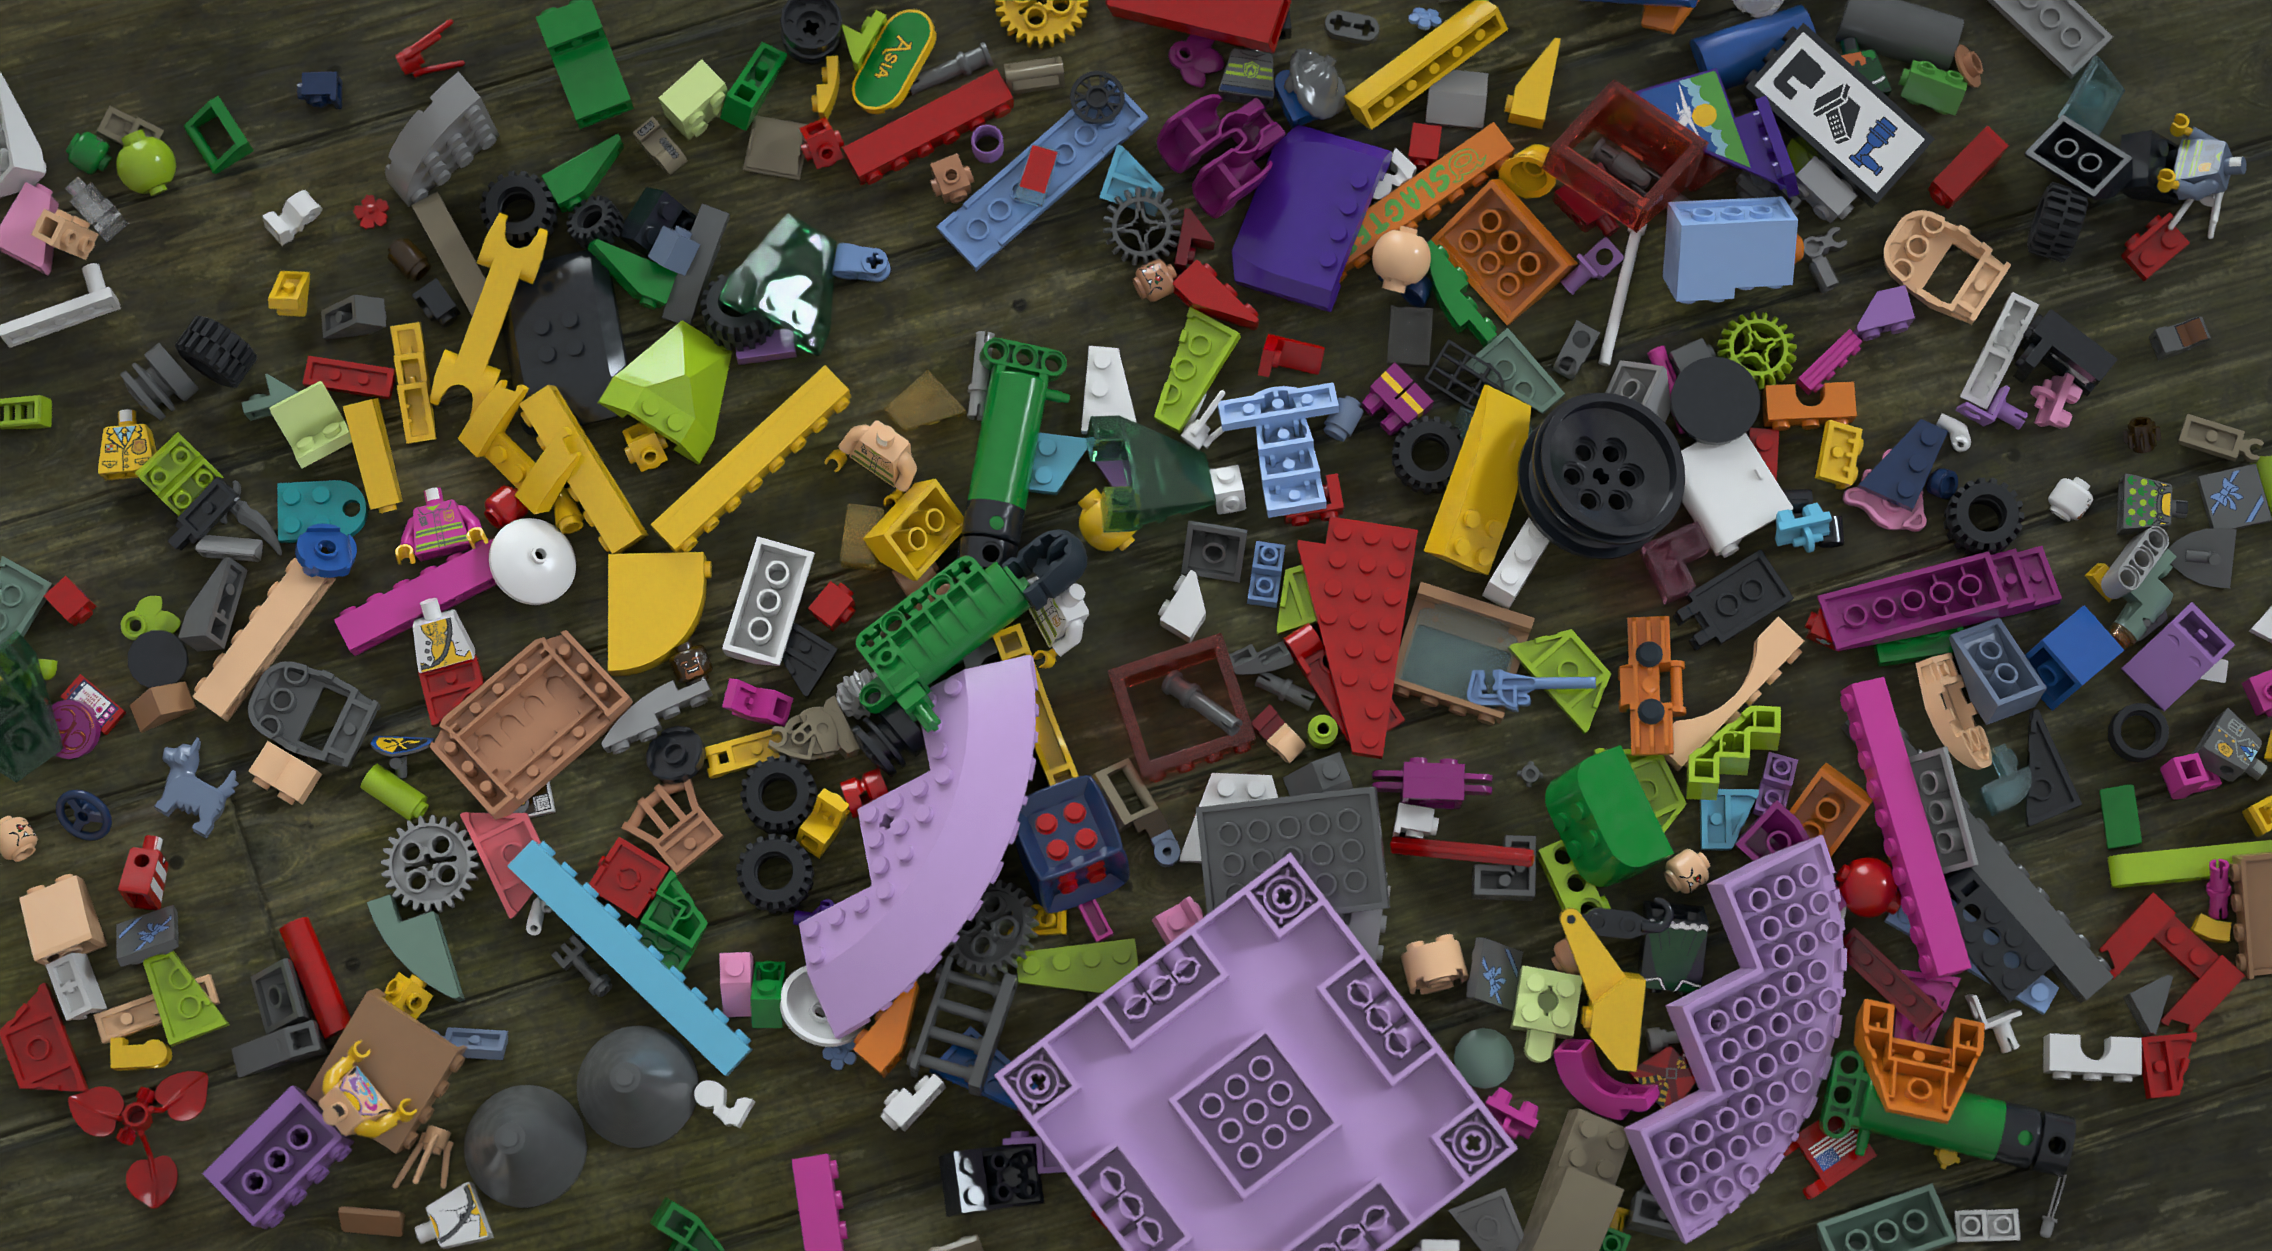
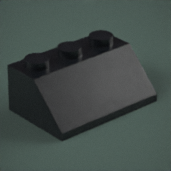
(2082, 159)

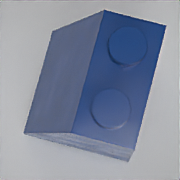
(2072, 655)

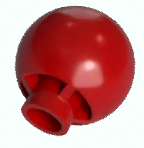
(1869, 887)

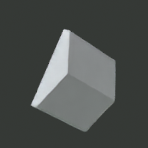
(1458, 100)

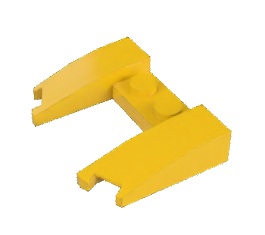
(486, 436)

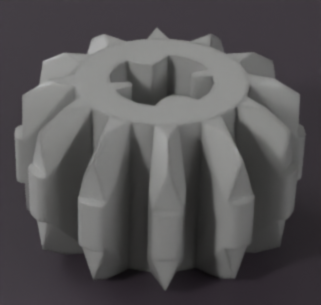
(849, 691)

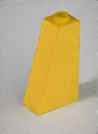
(373, 454)

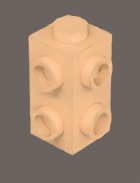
(65, 232)

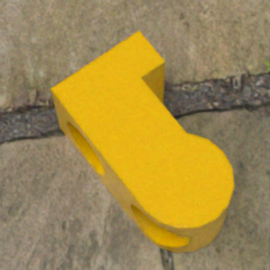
(136, 1057)

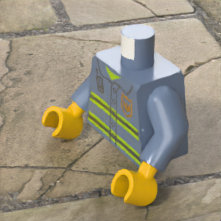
(2201, 164)

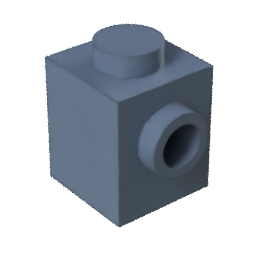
(674, 249)

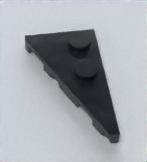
(2051, 785)

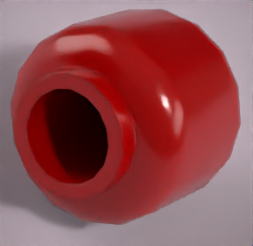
(504, 507)

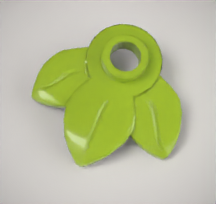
(151, 618)

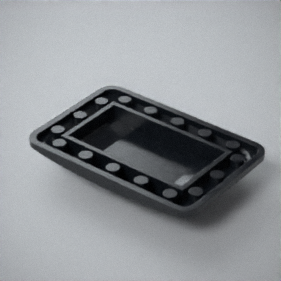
(566, 334)

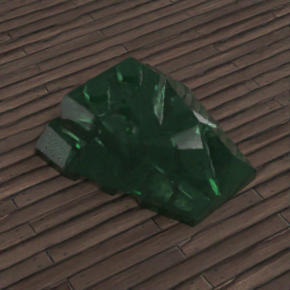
(788, 281)

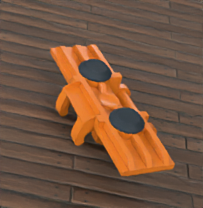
(1640, 686)

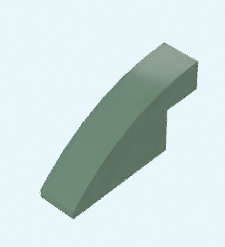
(418, 945)

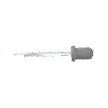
(2048, 1222)

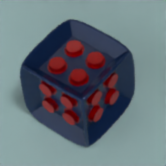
(1070, 845)

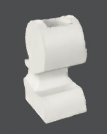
(1404, 171)
(296, 213)
(714, 1096)

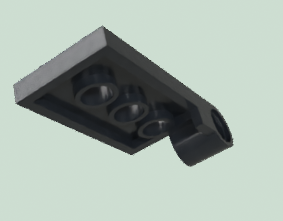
(1970, 890)

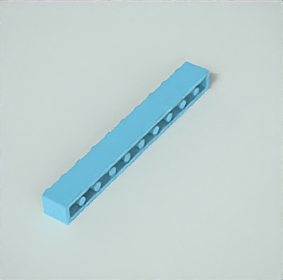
(630, 957)

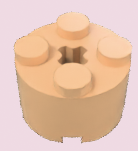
(1434, 965)

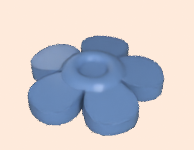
(1425, 18)
(840, 1054)

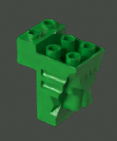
(584, 62)

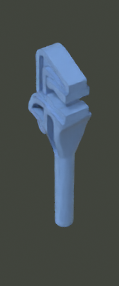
(1513, 688)

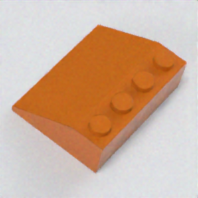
(1504, 251)

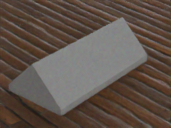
(1944, 809)

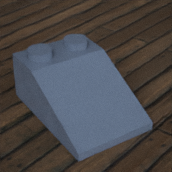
(1995, 671)

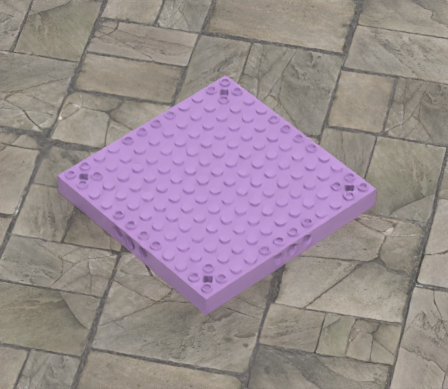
(1257, 1090)

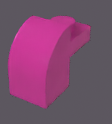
(756, 703)
(2188, 776)

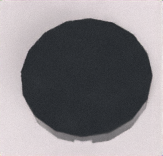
(158, 658)
(676, 755)

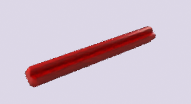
(1462, 851)

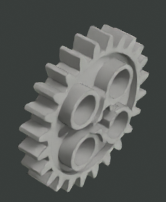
(426, 837)

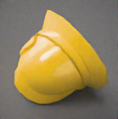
(1525, 172)

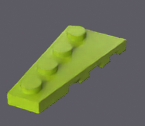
(1199, 358)
(1079, 967)

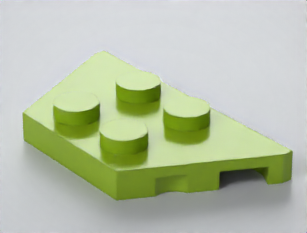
(1295, 603)
(1565, 657)
(1657, 785)

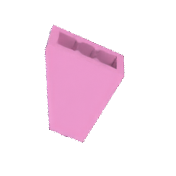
(19, 224)

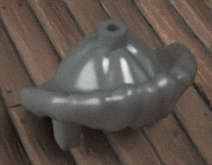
(1316, 83)

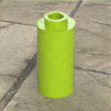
(394, 793)

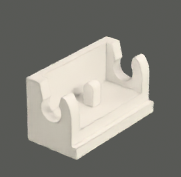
(76, 986)

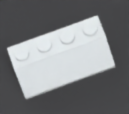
(767, 602)

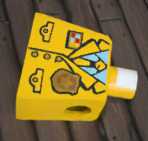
(125, 447)

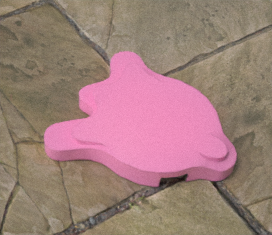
(1886, 513)

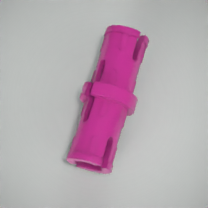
(2218, 889)

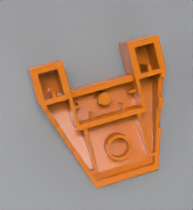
(1912, 1075)

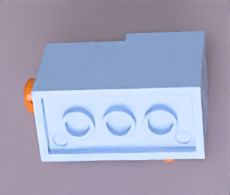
(1729, 246)

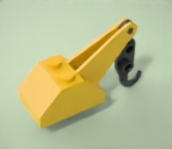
(1614, 996)

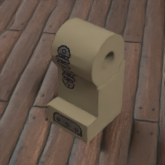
(659, 146)

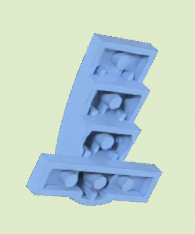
(1284, 442)

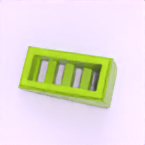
(38, 412)

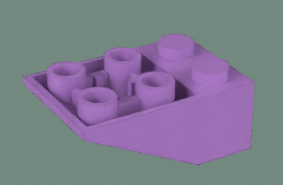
(2177, 656)

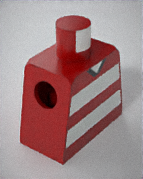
(144, 875)

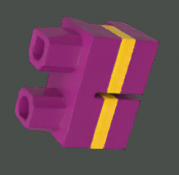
(1398, 398)

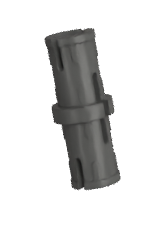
(1285, 690)

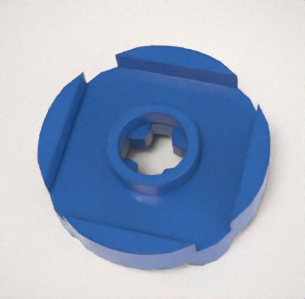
(325, 565)

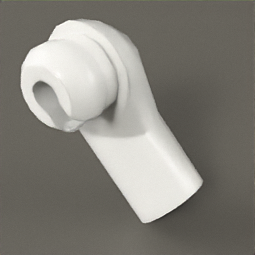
(1957, 431)

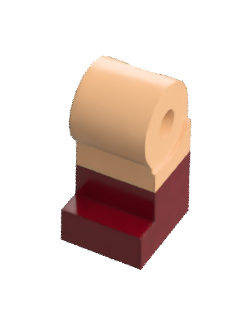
(1277, 734)

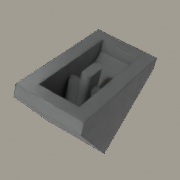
(2148, 1004)

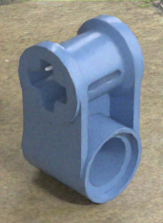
(856, 263)

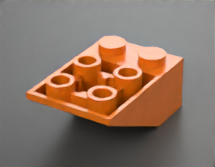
(887, 1039)

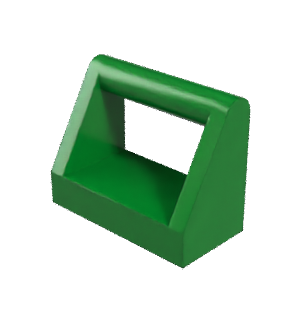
(238, 151)

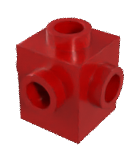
(821, 143)

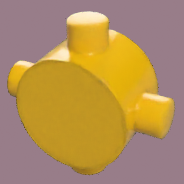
(1946, 1158)

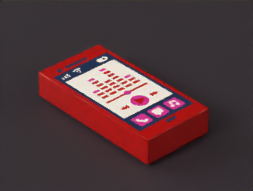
(107, 710)

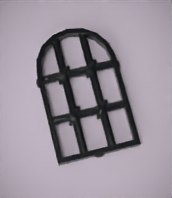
(1462, 367)

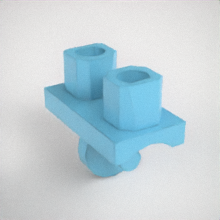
(1802, 530)

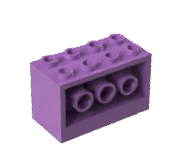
(259, 1156)

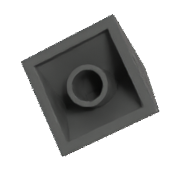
(1214, 551)
(280, 996)

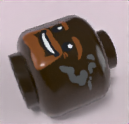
(690, 663)

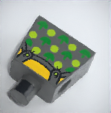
(2146, 504)

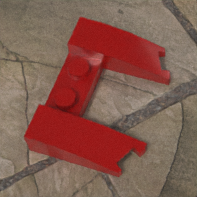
(2213, 973)

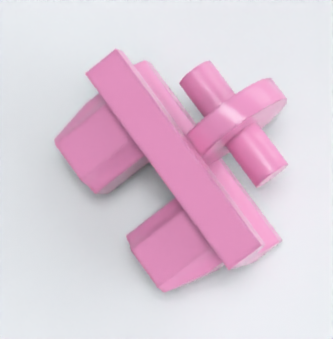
(2051, 400)

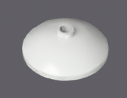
(521, 572)
(799, 1008)

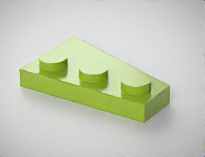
(181, 1000)

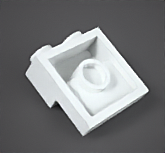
(905, 1108)

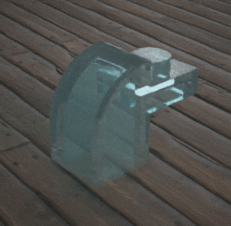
(2012, 784)

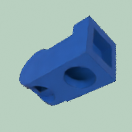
(1288, 101)

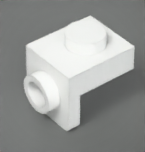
(1228, 489)

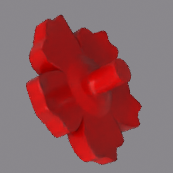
(371, 212)

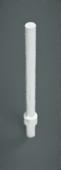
(1620, 296)

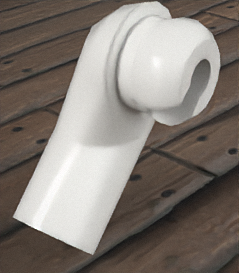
(536, 916)

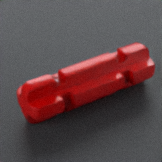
(144, 1097)

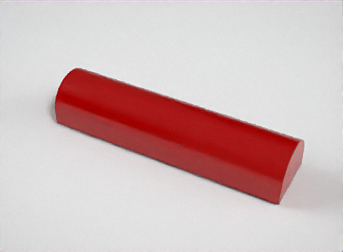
(316, 976)

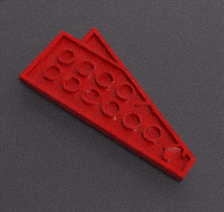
(1360, 605)

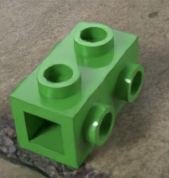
(1933, 87)

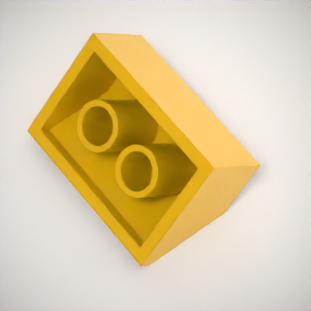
(916, 529)

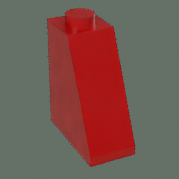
(1967, 168)

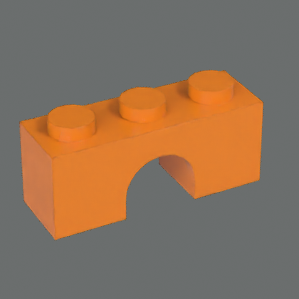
(1784, 409)

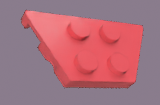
(497, 846)

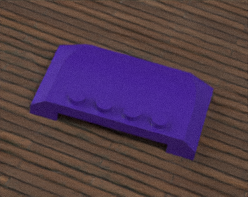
(1307, 216)

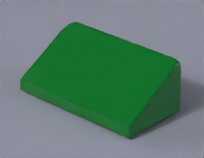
(2120, 817)

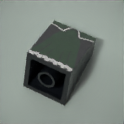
(1677, 955)

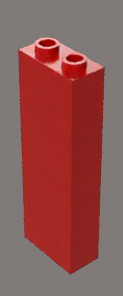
(1237, 22)

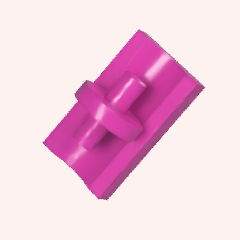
(1513, 1121)

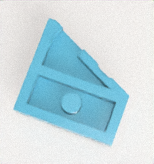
(1127, 174)
(1724, 818)

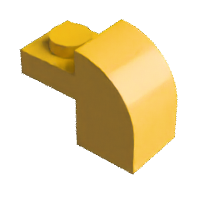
(823, 823)

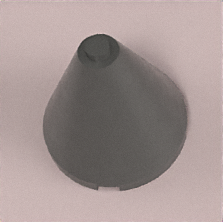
(637, 1086)
(525, 1146)

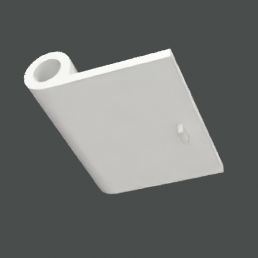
(1730, 492)

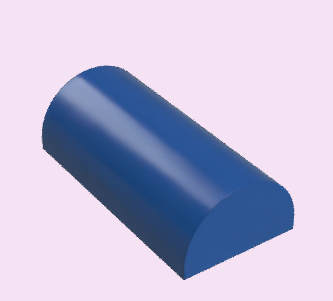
(1743, 46)

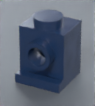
(320, 89)

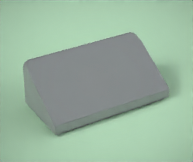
(236, 548)

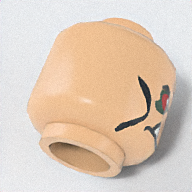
(16, 838)
(1687, 871)

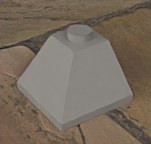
(1643, 384)

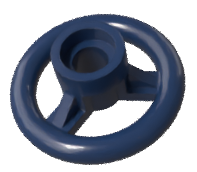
(86, 809)

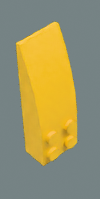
(1481, 484)

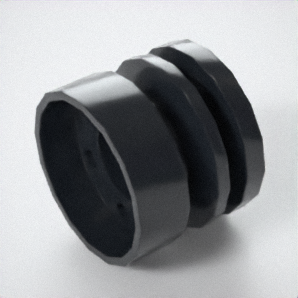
(819, 17)
(890, 738)

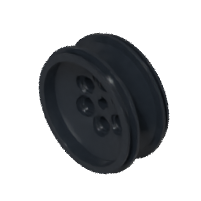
(1639, 453)

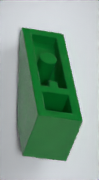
(752, 86)
(582, 174)
(638, 276)

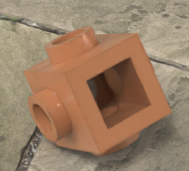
(951, 179)

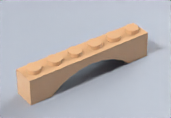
(1770, 652)

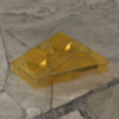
(923, 403)

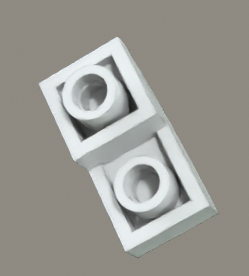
(1987, 1225)

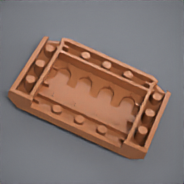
(529, 722)

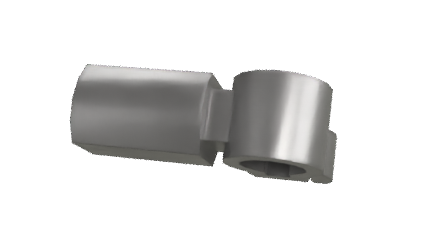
(1819, 266)

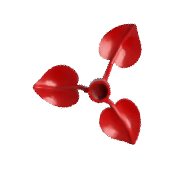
(100, 1109)

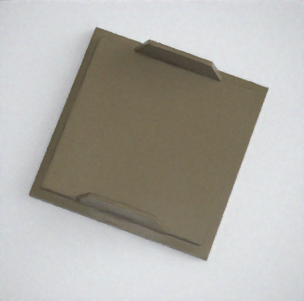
(775, 148)

